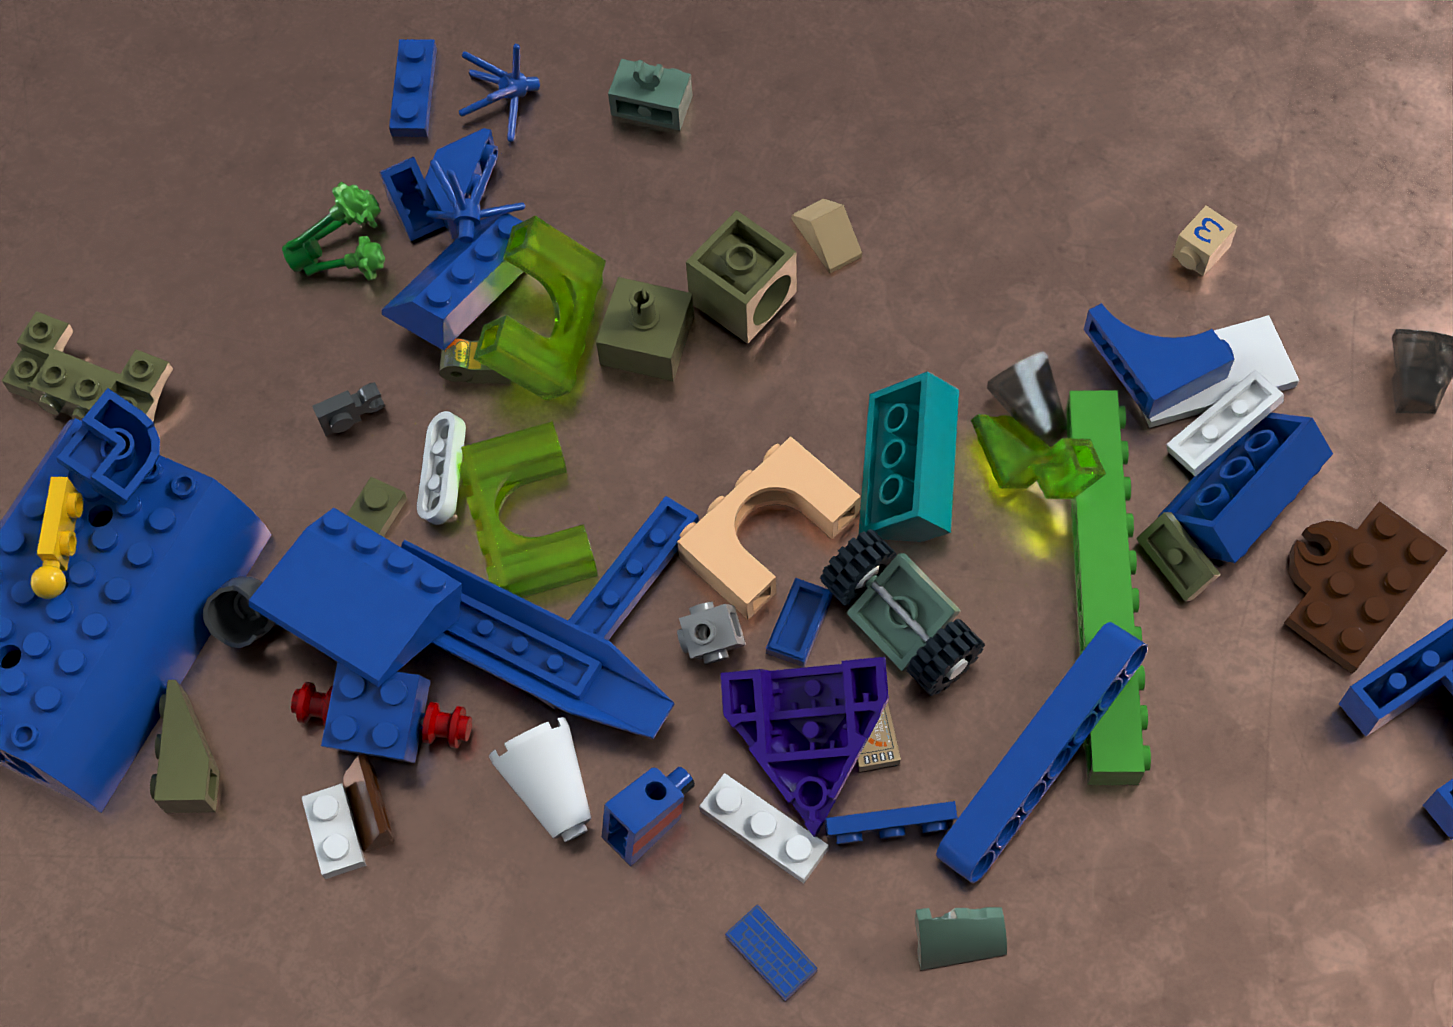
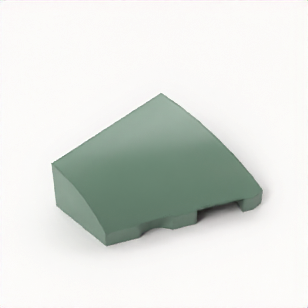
(959, 936)

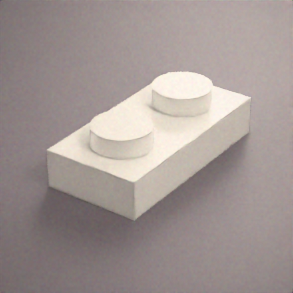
(333, 831)

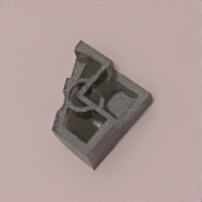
(1422, 370)
(1031, 396)

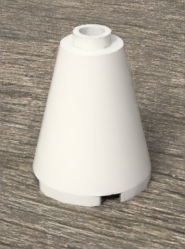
(547, 778)

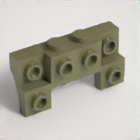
(74, 385)

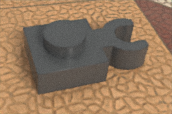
(344, 410)

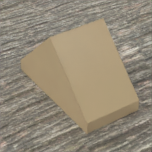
(828, 233)

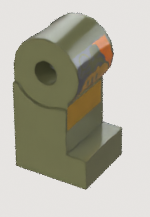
(459, 365)

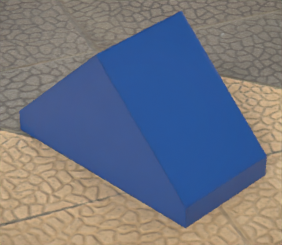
(410, 198)

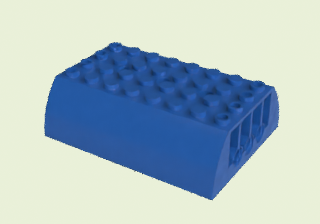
(120, 628)

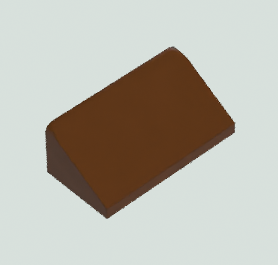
(367, 805)

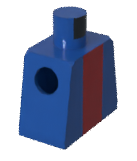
(644, 812)

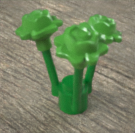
(350, 207)

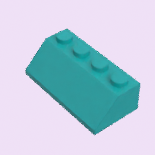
(910, 460)

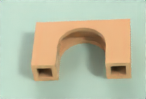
(786, 478)

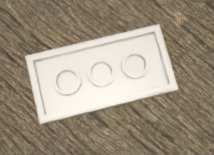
(1254, 348)

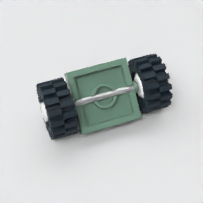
(902, 611)

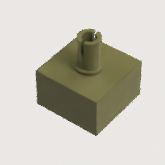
(645, 329)

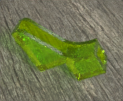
(1022, 458)

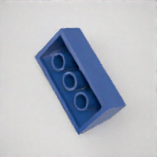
(457, 284)
(1250, 485)

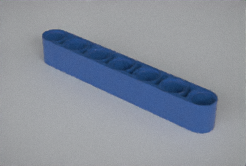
(1041, 752)

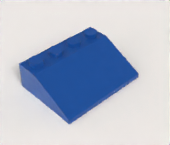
(358, 597)

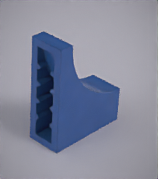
(1156, 368)

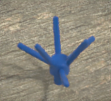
(511, 86)
(468, 211)

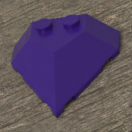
(807, 726)

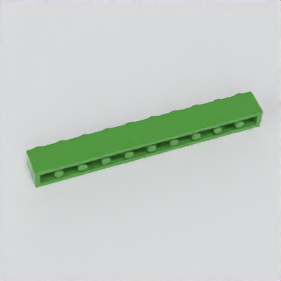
(1104, 583)

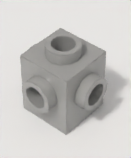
(724, 632)

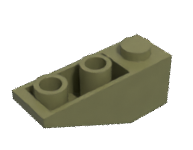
(186, 768)

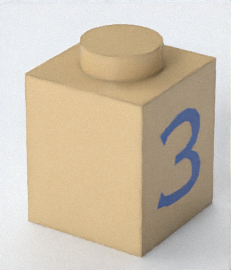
(1204, 241)

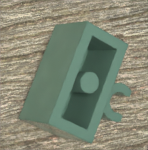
(650, 94)

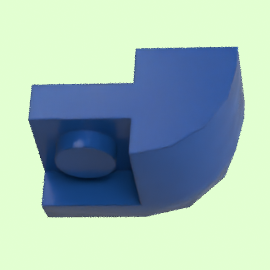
(113, 448)

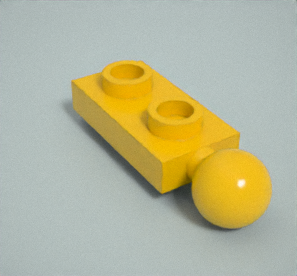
(57, 537)

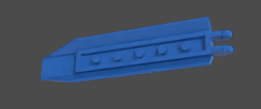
(548, 655)

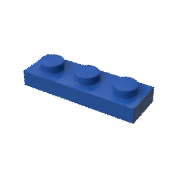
(413, 88)
(891, 822)

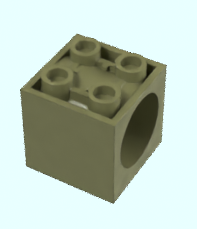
(742, 276)

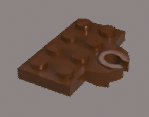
(1358, 581)

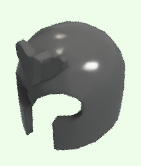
(229, 613)

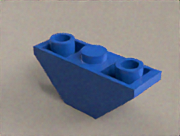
(467, 160)

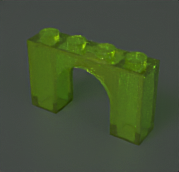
(572, 281)
(495, 471)

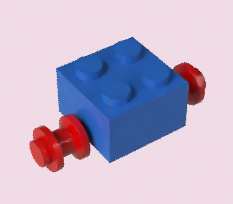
(379, 719)

